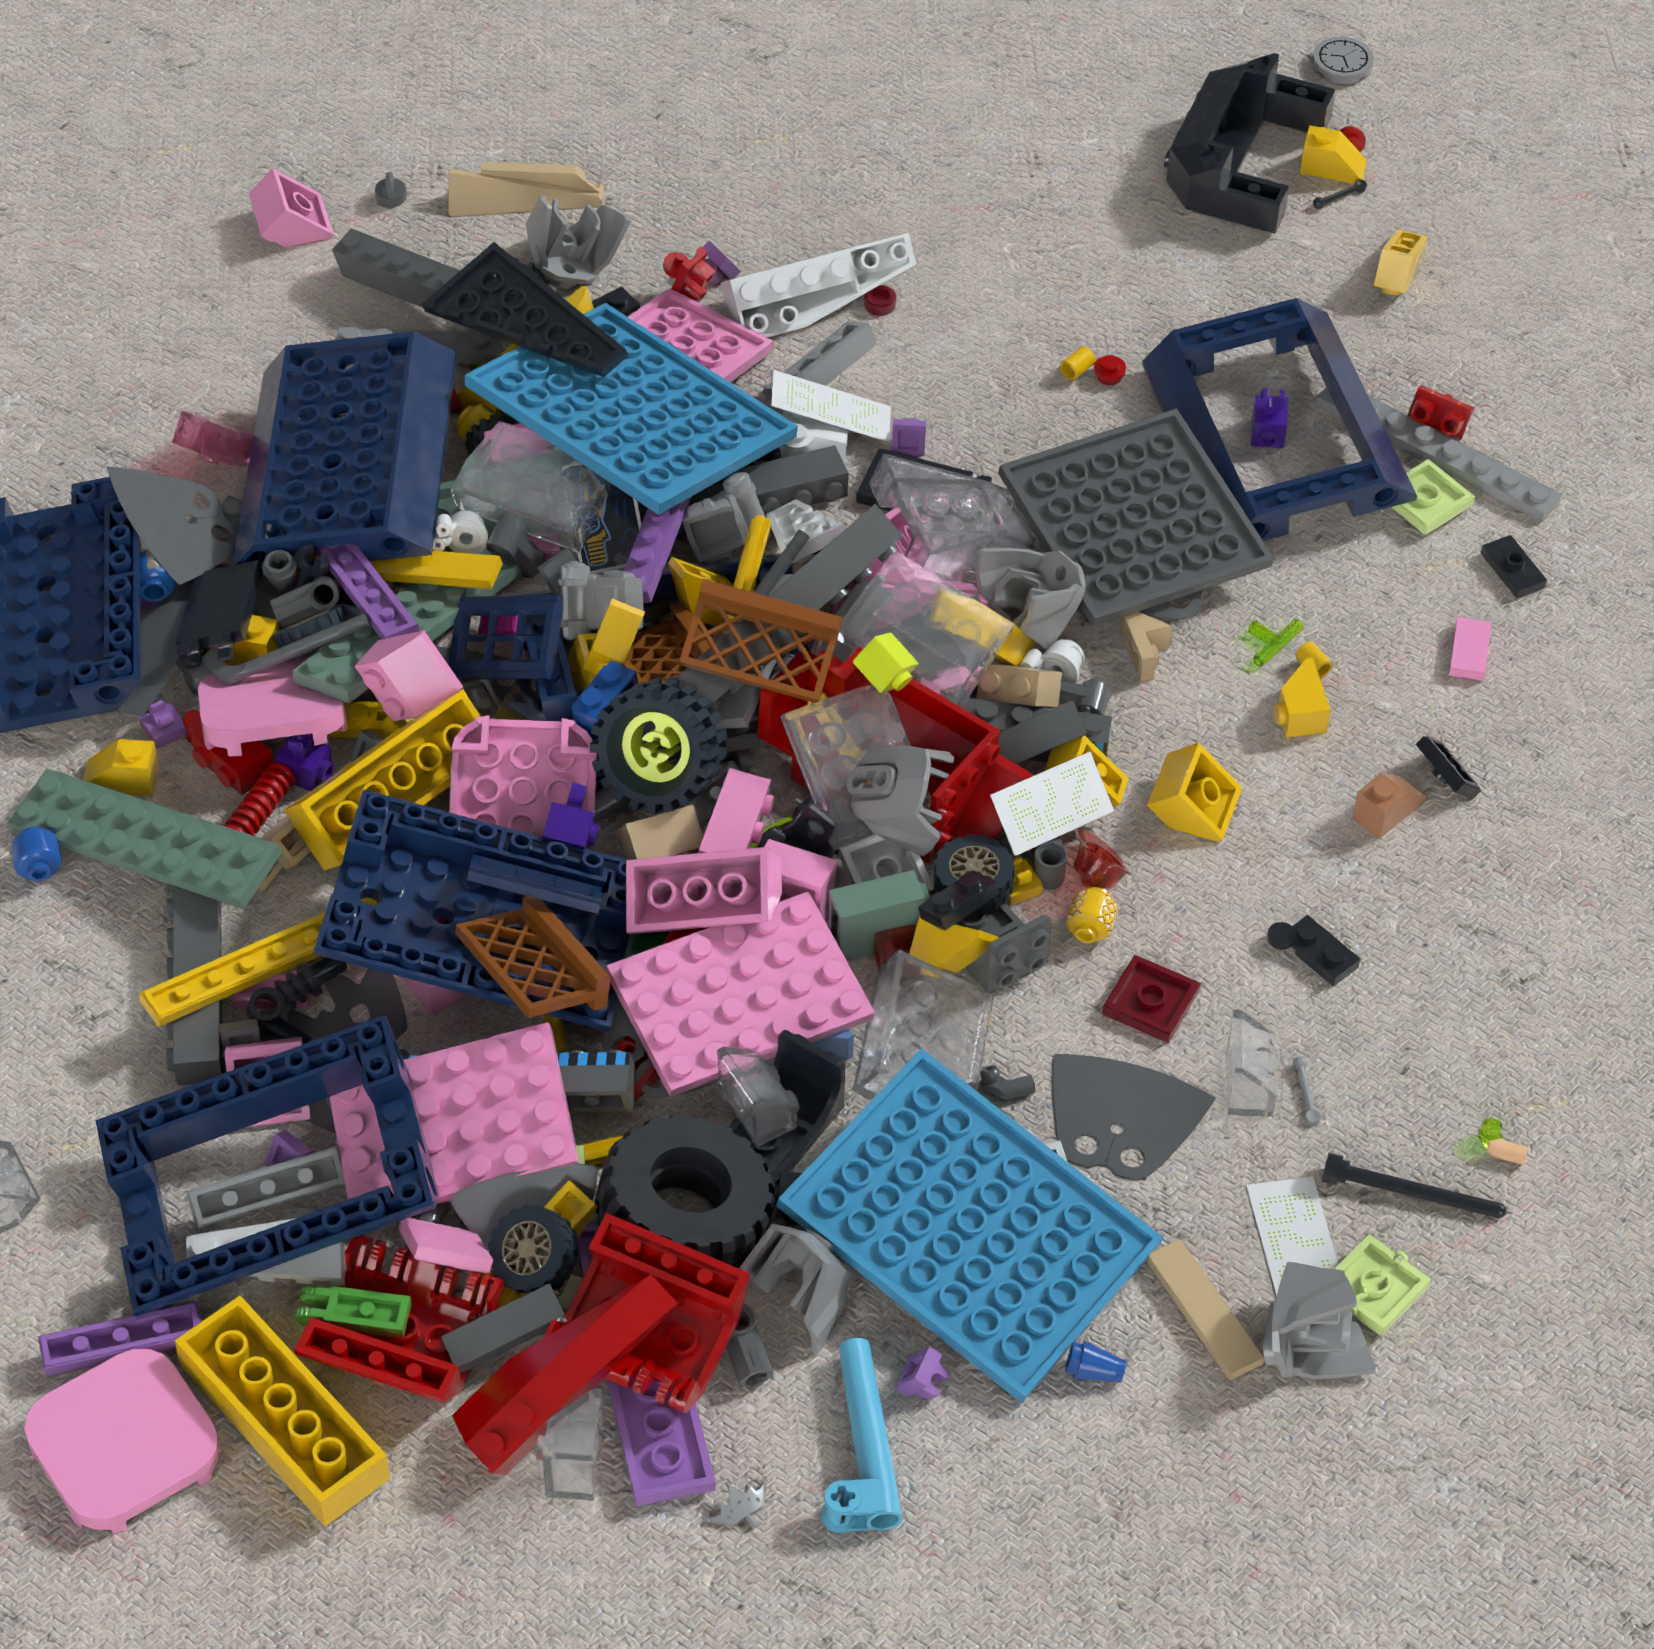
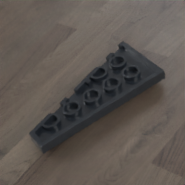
(516, 306)

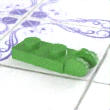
(356, 1310)

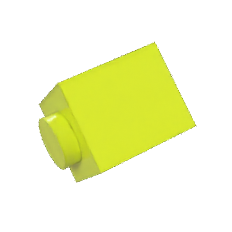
(886, 663)

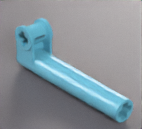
(874, 1498)

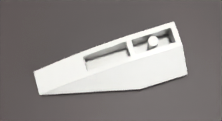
(815, 287)

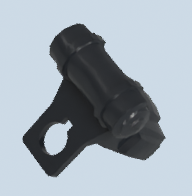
(807, 831)

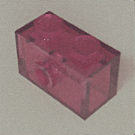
(213, 439)

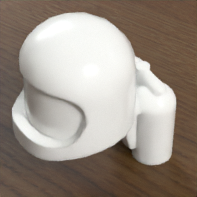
(461, 532)
(1061, 656)

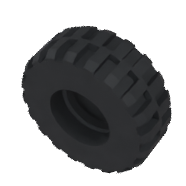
(695, 1158)

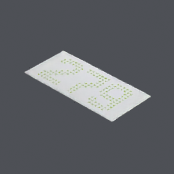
(831, 406)
(1052, 803)
(1291, 1225)

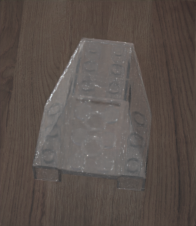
(950, 516)

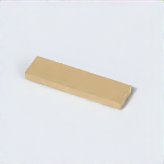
(1205, 1309)

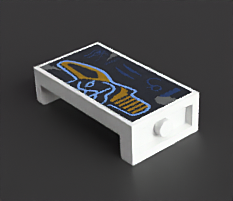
(612, 534)

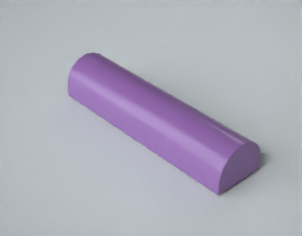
(99, 1342)

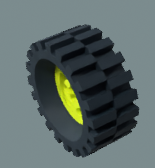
(643, 769)

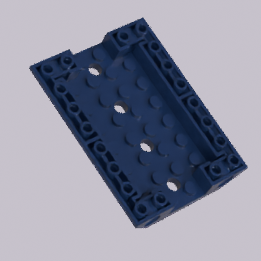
(385, 445)
(88, 610)
(418, 870)

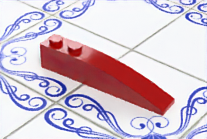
(515, 1403)

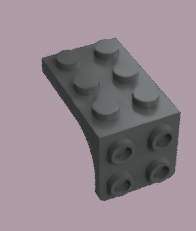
(1016, 950)

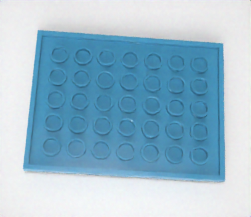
(649, 426)
(970, 1224)

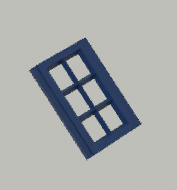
(506, 606)
(535, 883)

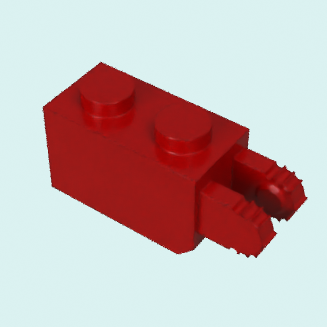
(232, 771)

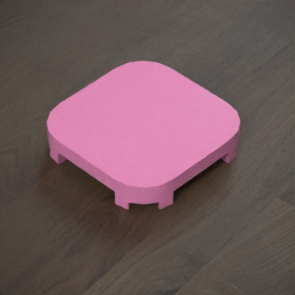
(266, 708)
(517, 768)
(122, 1438)

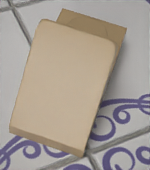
(1144, 639)

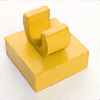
(1025, 882)

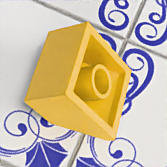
(1195, 793)

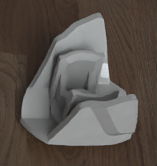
(578, 248)
(1032, 589)
(896, 794)
(824, 1276)
(1311, 1330)

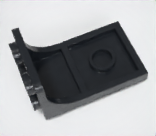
(818, 1085)

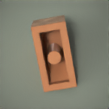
(1386, 803)

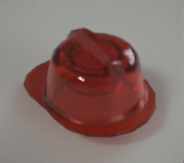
(1097, 862)

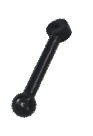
(1359, 186)

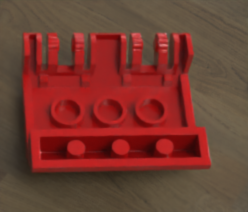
(692, 1337)
(420, 1359)

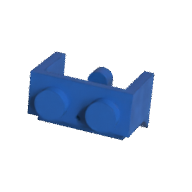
(606, 685)

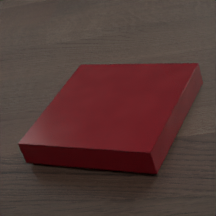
(1151, 998)

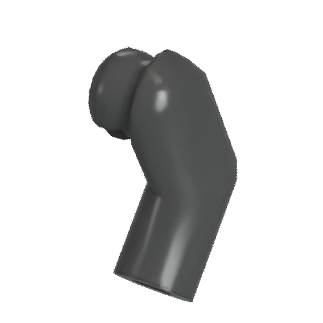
(1002, 1088)

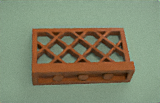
(769, 612)
(676, 634)
(557, 948)

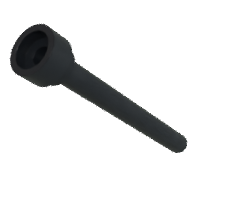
(1340, 1170)

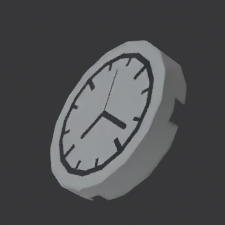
(1342, 60)

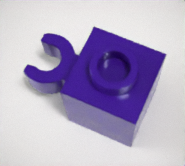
(1269, 420)
(308, 762)
(570, 822)

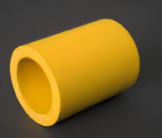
(1077, 363)
(1321, 661)

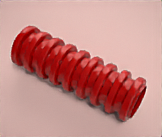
(262, 799)

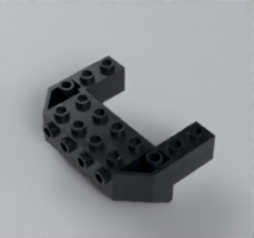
(1221, 130)

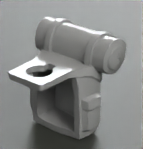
(724, 522)
(588, 596)

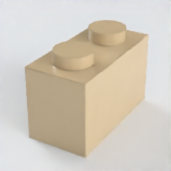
(1020, 685)
(662, 835)

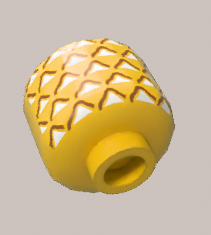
(1092, 915)

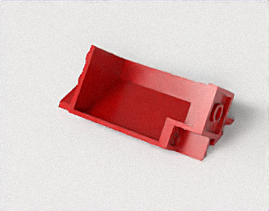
(929, 724)

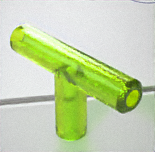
(1273, 641)

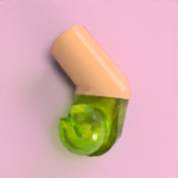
(1497, 1145)

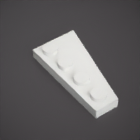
(800, 516)
(319, 1266)

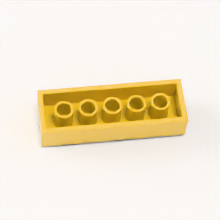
(405, 765)
(283, 1410)

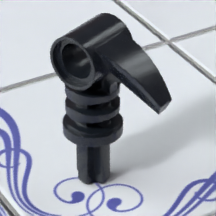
(286, 993)

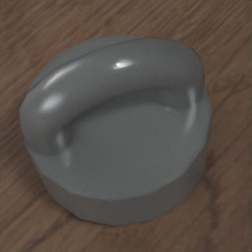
(390, 191)

